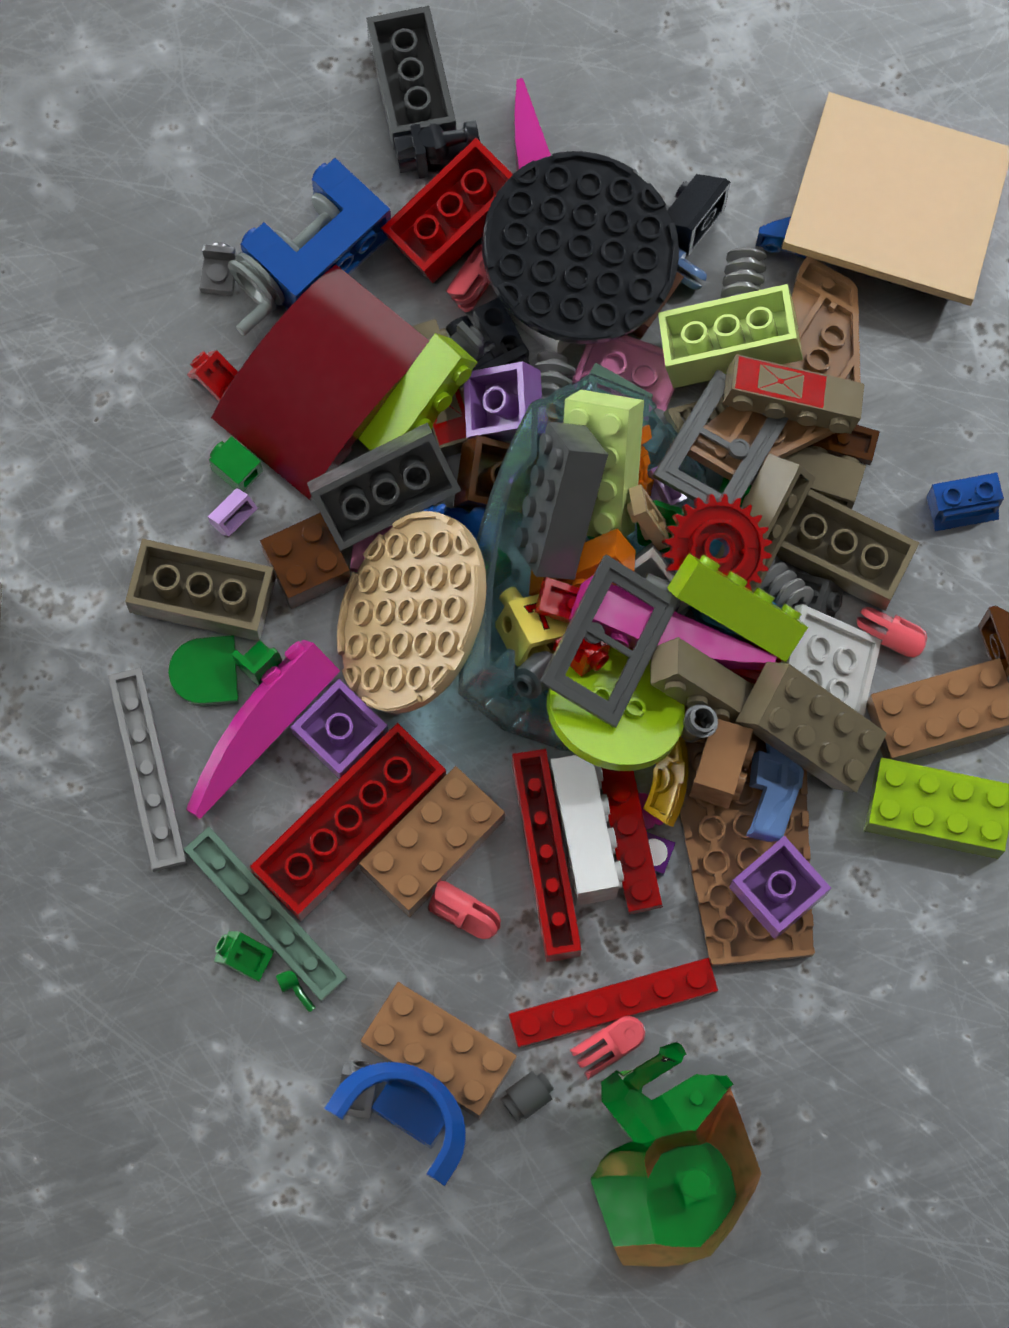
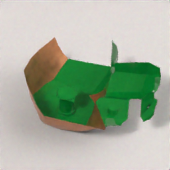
(684, 1171)

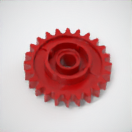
(725, 523)

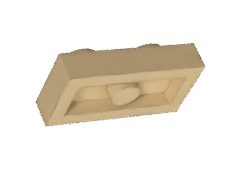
(648, 516)

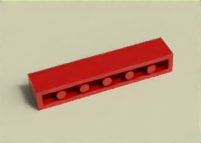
(546, 855)

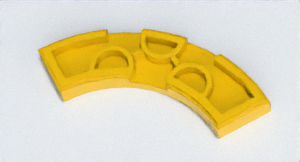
(669, 785)

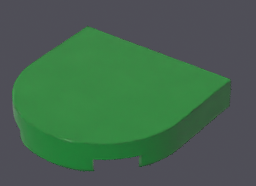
(205, 671)

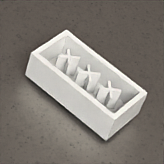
(584, 830)

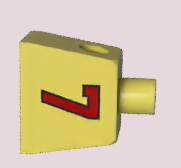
(523, 628)

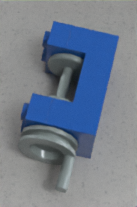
(345, 234)

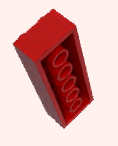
(347, 822)

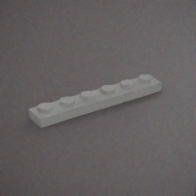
(147, 769)

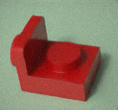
(213, 372)
(588, 656)

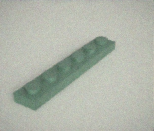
(265, 914)

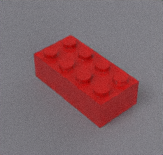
(448, 211)

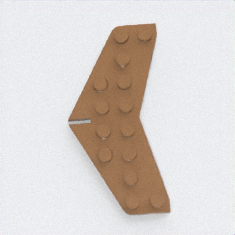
(830, 346)

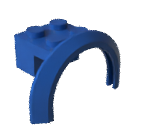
(412, 1103)

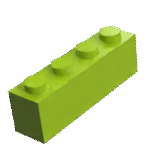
(421, 392)
(738, 607)

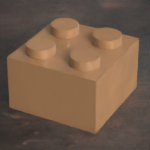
(721, 763)

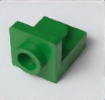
(243, 954)

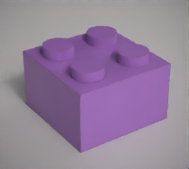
(499, 398)
(339, 728)
(779, 887)

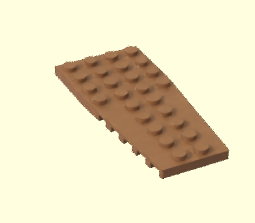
(720, 852)

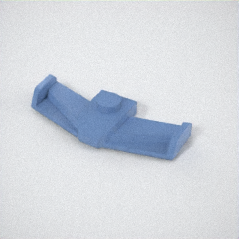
(780, 783)

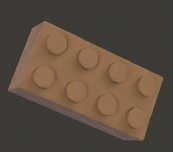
(942, 711)
(432, 841)
(430, 1038)

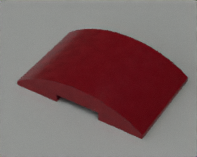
(318, 378)

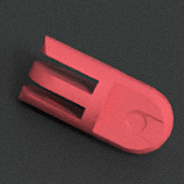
(469, 282)
(895, 632)
(464, 911)
(619, 1038)

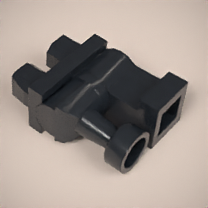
(432, 147)
(502, 338)

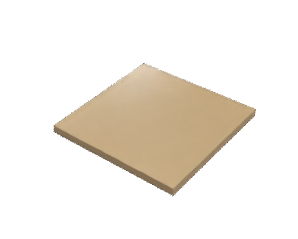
(898, 199)

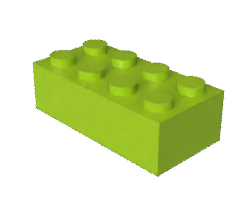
(939, 808)

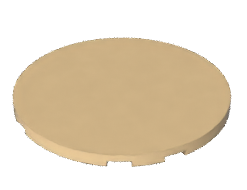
(411, 612)

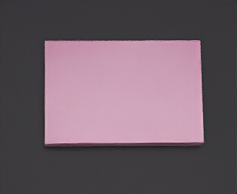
(632, 360)

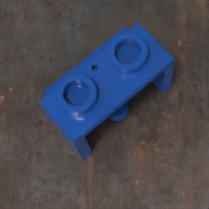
(965, 501)

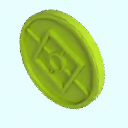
(643, 733)

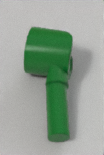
(288, 980)

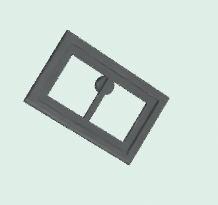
(753, 456)
(582, 628)

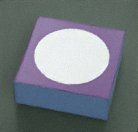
(661, 852)

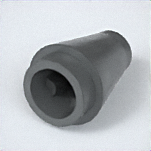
(699, 723)

